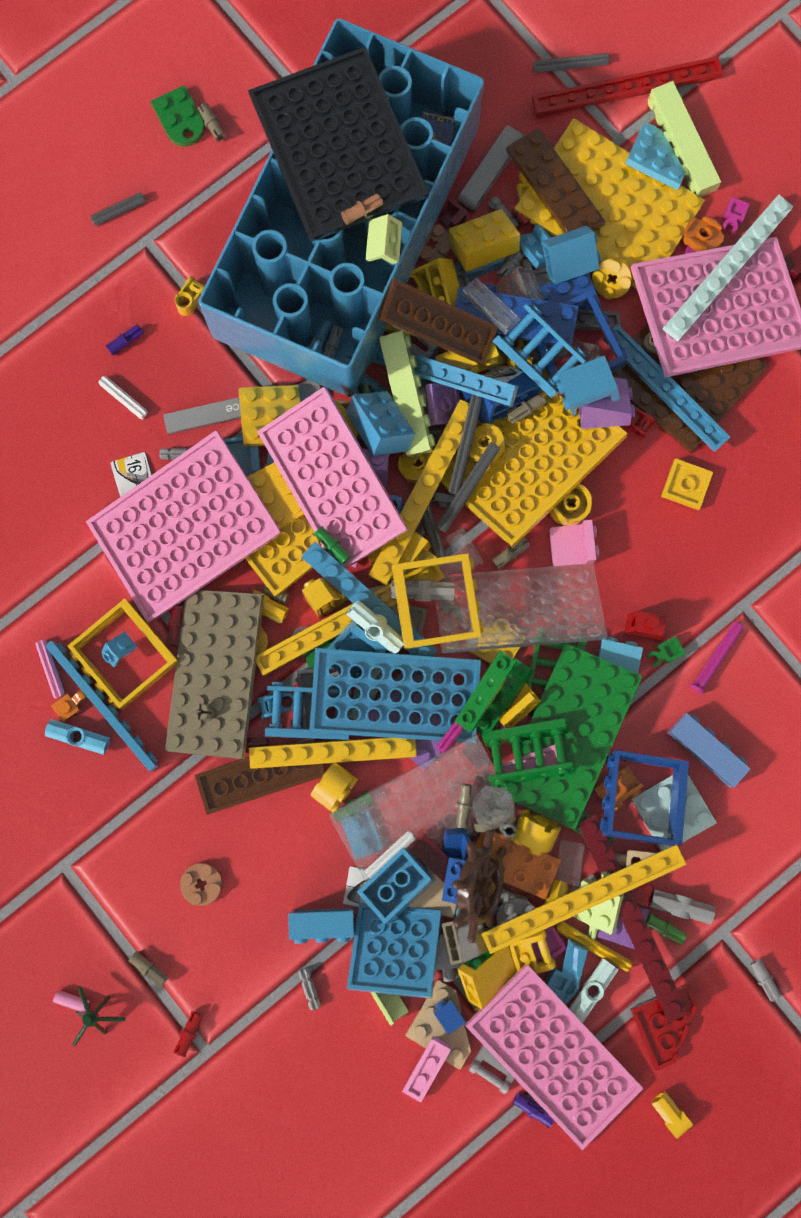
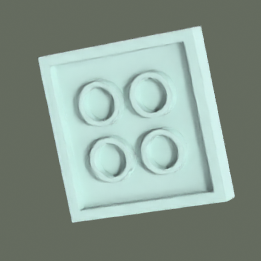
(654, 810)

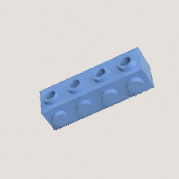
(708, 750)

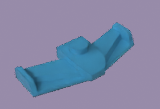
(566, 981)

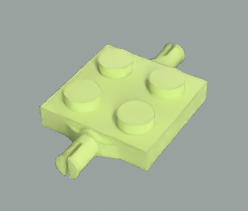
(603, 915)

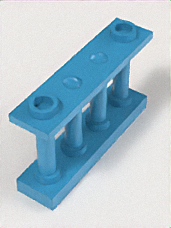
(520, 357)
(296, 730)

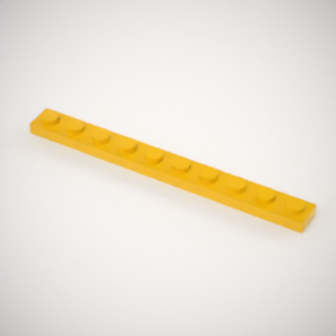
(422, 493)
(330, 627)
(583, 899)

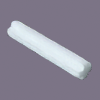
(123, 397)
(403, 842)

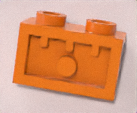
(626, 786)

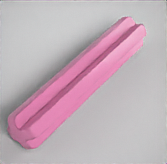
(50, 669)

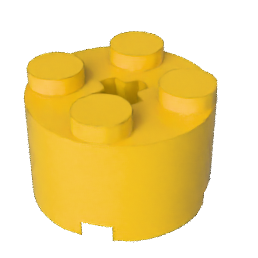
(573, 515)
(334, 787)
(536, 832)

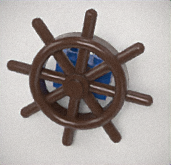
(476, 885)

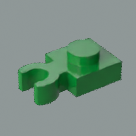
(668, 651)

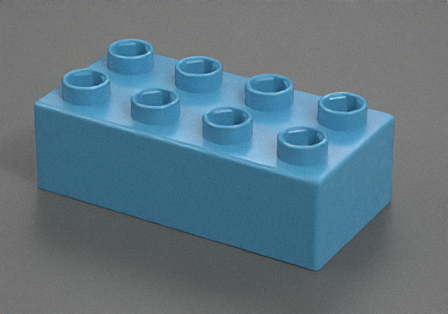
(279, 285)

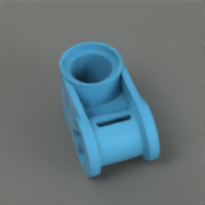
(268, 700)

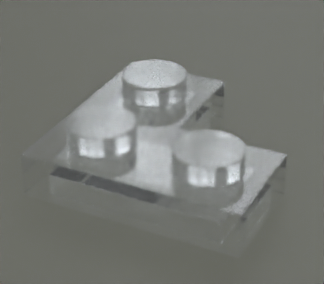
(460, 544)

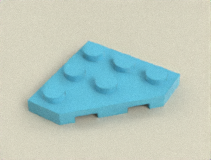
(655, 157)

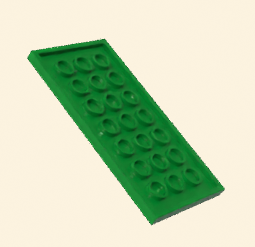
(594, 702)

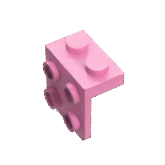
(574, 544)

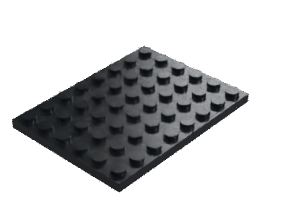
(337, 142)

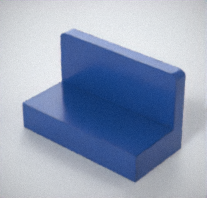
(455, 843)

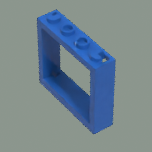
(603, 322)
(677, 804)

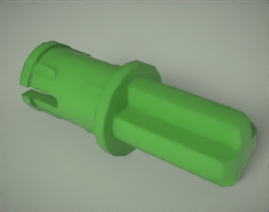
(666, 929)

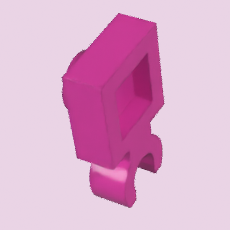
(735, 213)

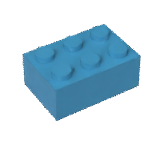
(380, 423)
(396, 885)
(321, 925)

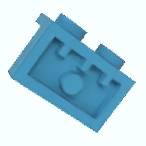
(532, 246)

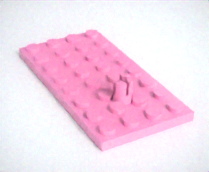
(332, 476)
(554, 1056)

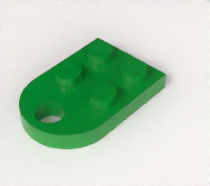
(179, 115)

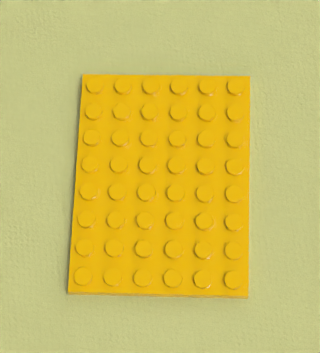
(640, 212)
(538, 469)

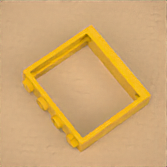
(403, 608)
(90, 670)

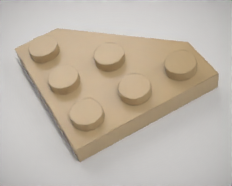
(427, 1025)

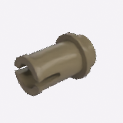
(282, 598)

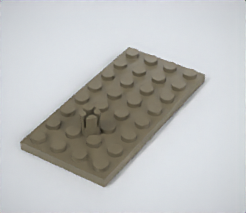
(215, 674)

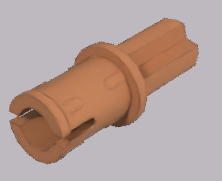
(361, 208)

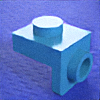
(118, 648)

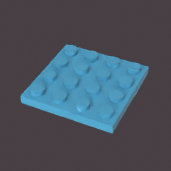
(397, 955)

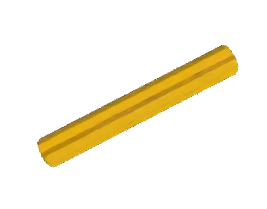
(594, 946)

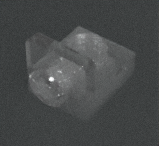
(591, 350)

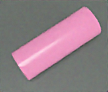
(70, 1001)

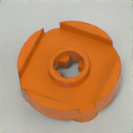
(706, 225)

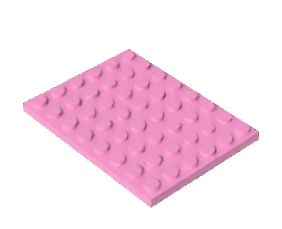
(746, 321)
(183, 527)

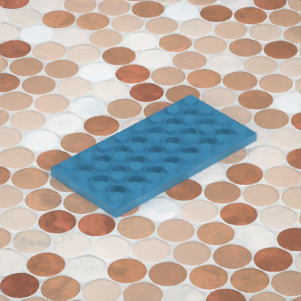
(384, 705)

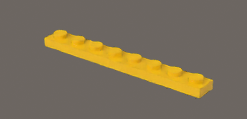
(331, 752)

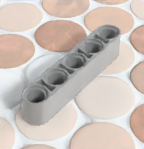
(489, 170)

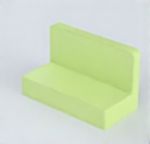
(384, 239)
(391, 1006)

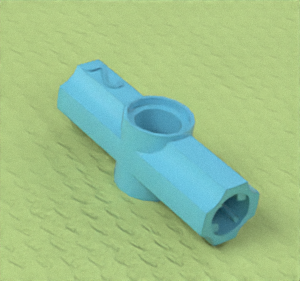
(65, 733)

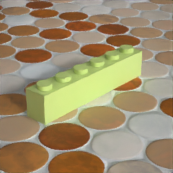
(684, 139)
(406, 391)

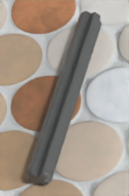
(465, 444)
(468, 487)

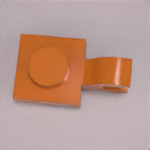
(68, 705)

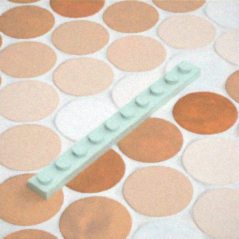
(727, 268)

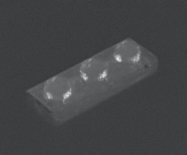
(490, 306)

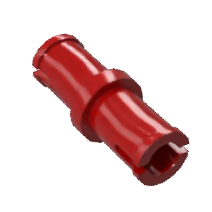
(188, 1034)

